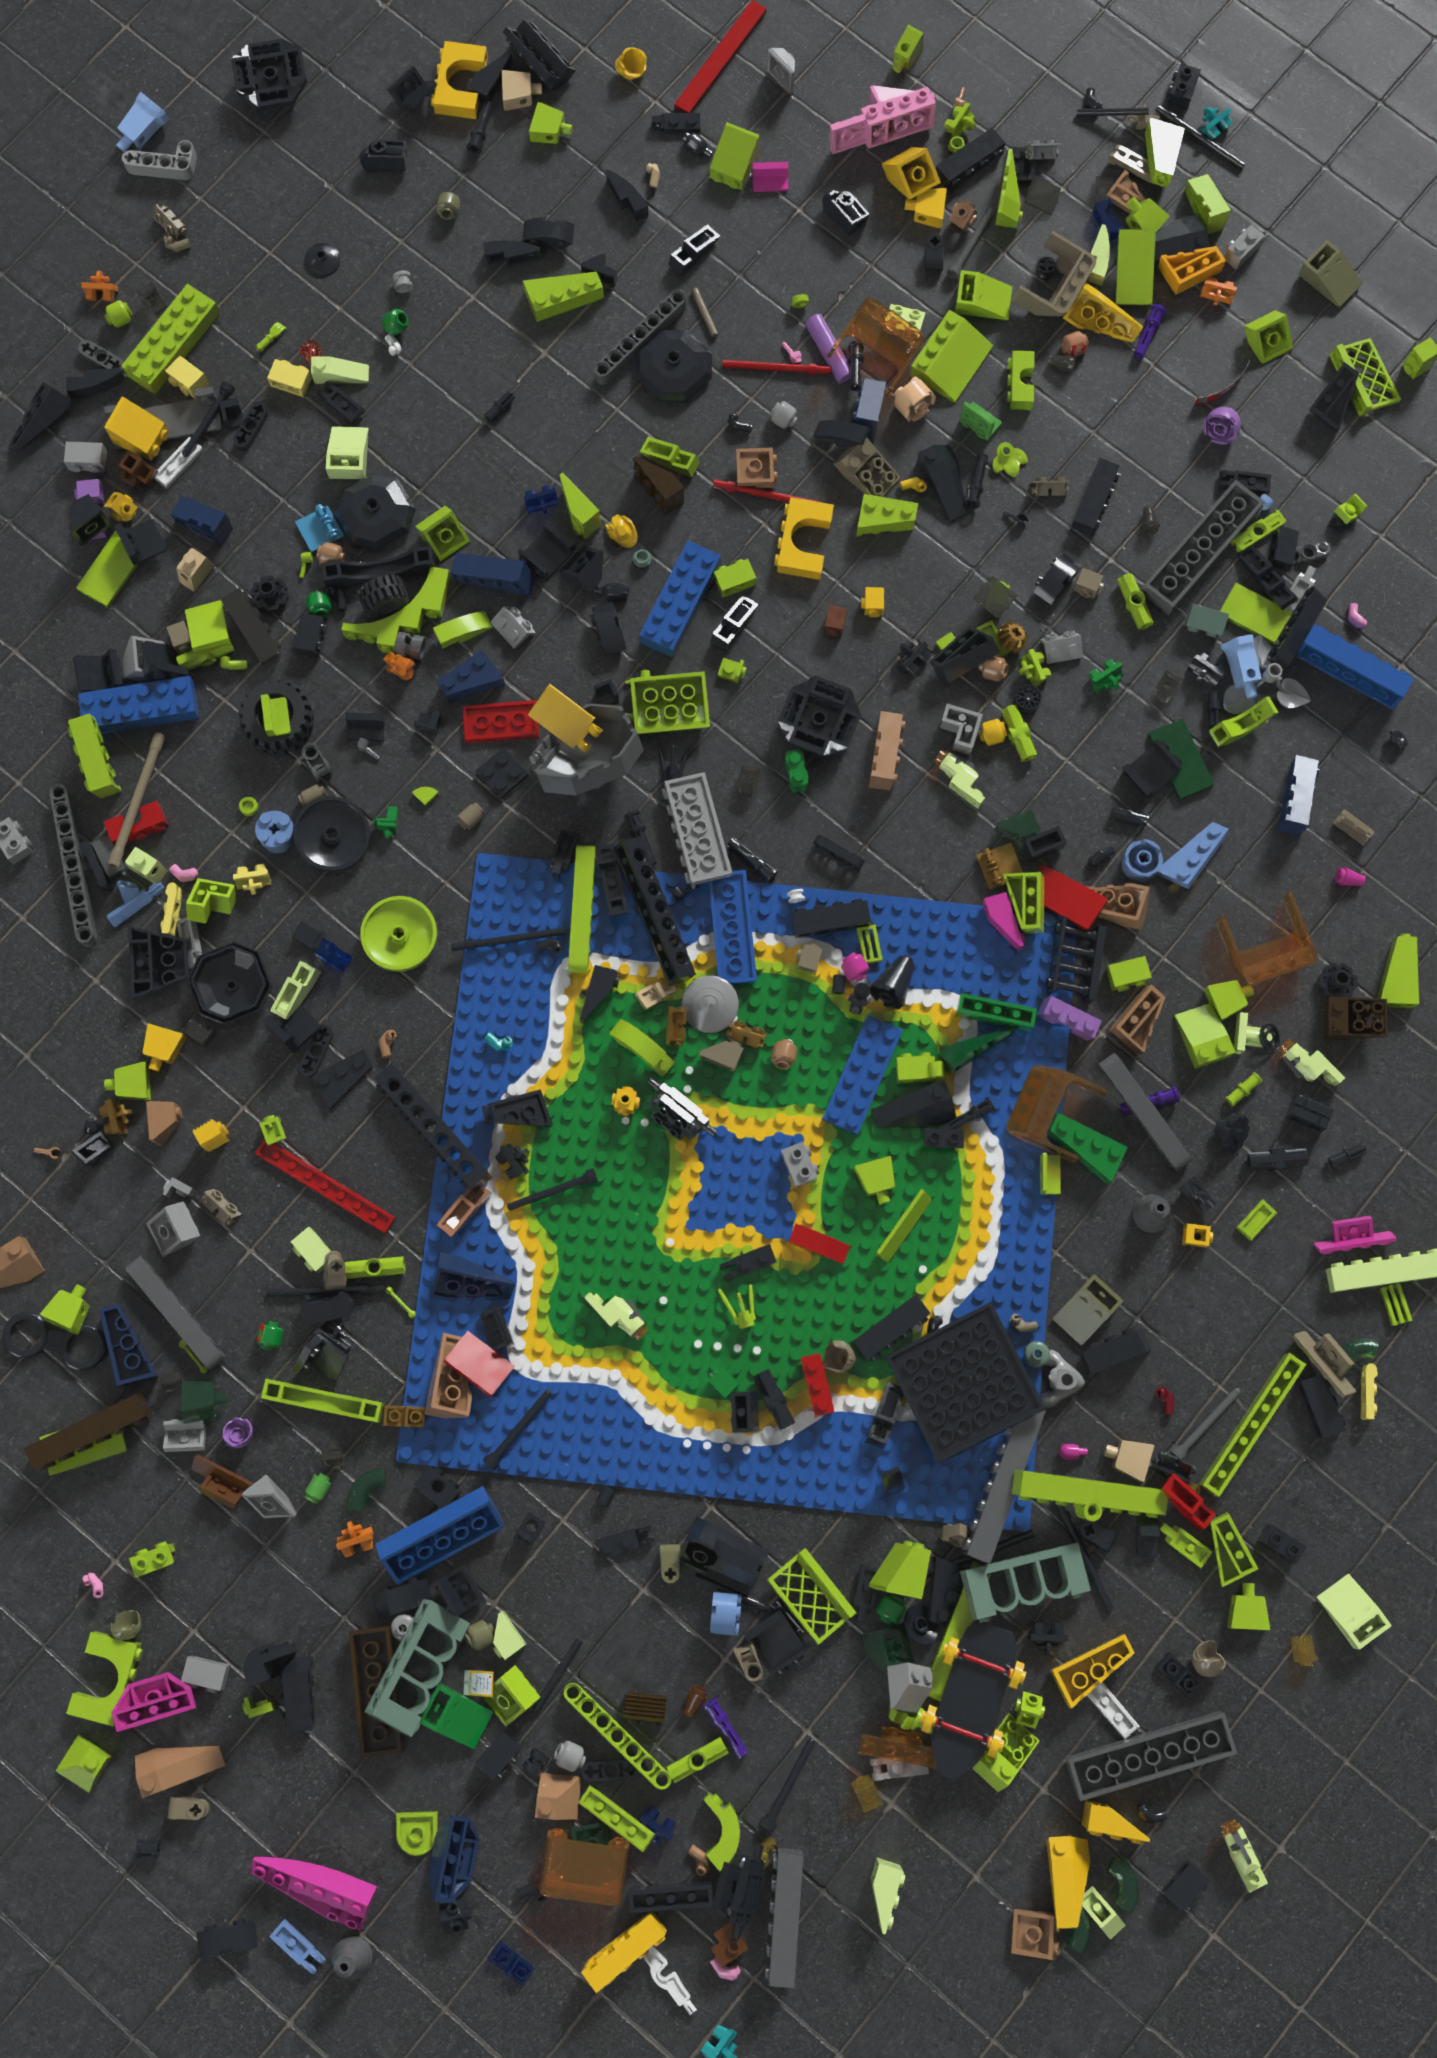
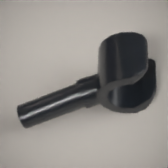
(1019, 518)
(679, 893)

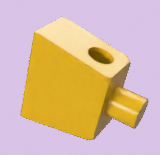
(928, 207)
(162, 1046)

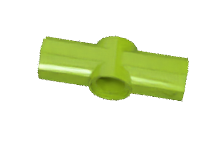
(1139, 611)
(204, 657)
(1019, 733)
(388, 1266)
(685, 1766)

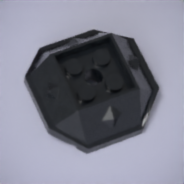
(259, 62)
(824, 700)

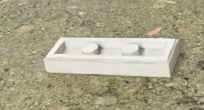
(176, 464)
(1113, 1710)

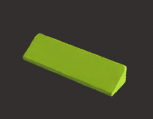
(904, 1226)

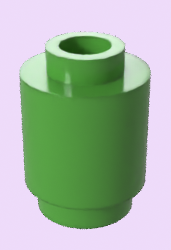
(317, 1488)

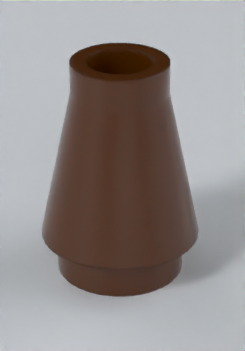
(695, 1699)

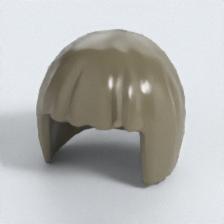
(839, 1357)
(1207, 1660)

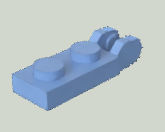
(296, 1945)

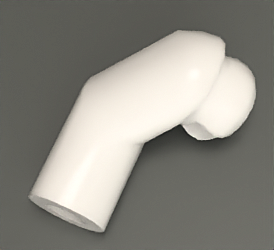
(395, 347)

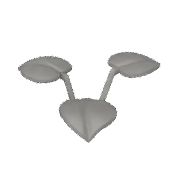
(1289, 696)

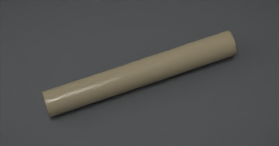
(704, 312)

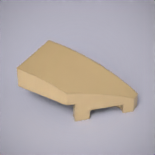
(654, 994)

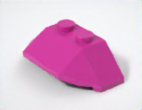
(152, 1700)

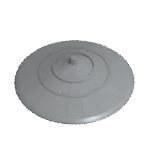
(710, 1004)

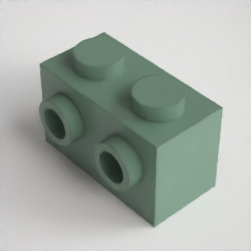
(1206, 619)

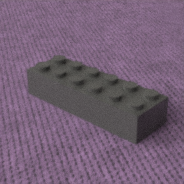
(785, 1919)

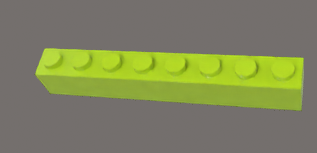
(1252, 1425)

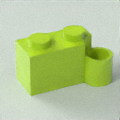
(918, 1068)

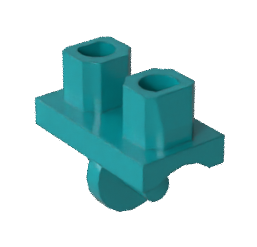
(1222, 119)
(725, 2038)

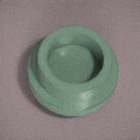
(642, 558)

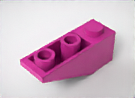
(1000, 915)

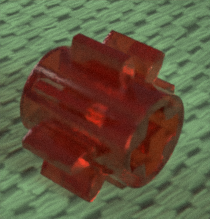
(310, 349)

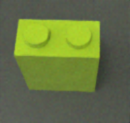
(734, 156)
(903, 1570)

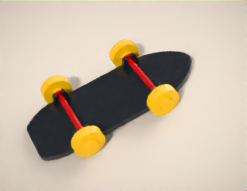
(972, 1698)

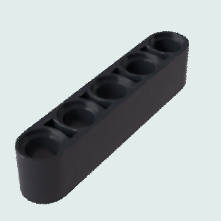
(1297, 627)

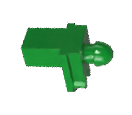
(389, 824)

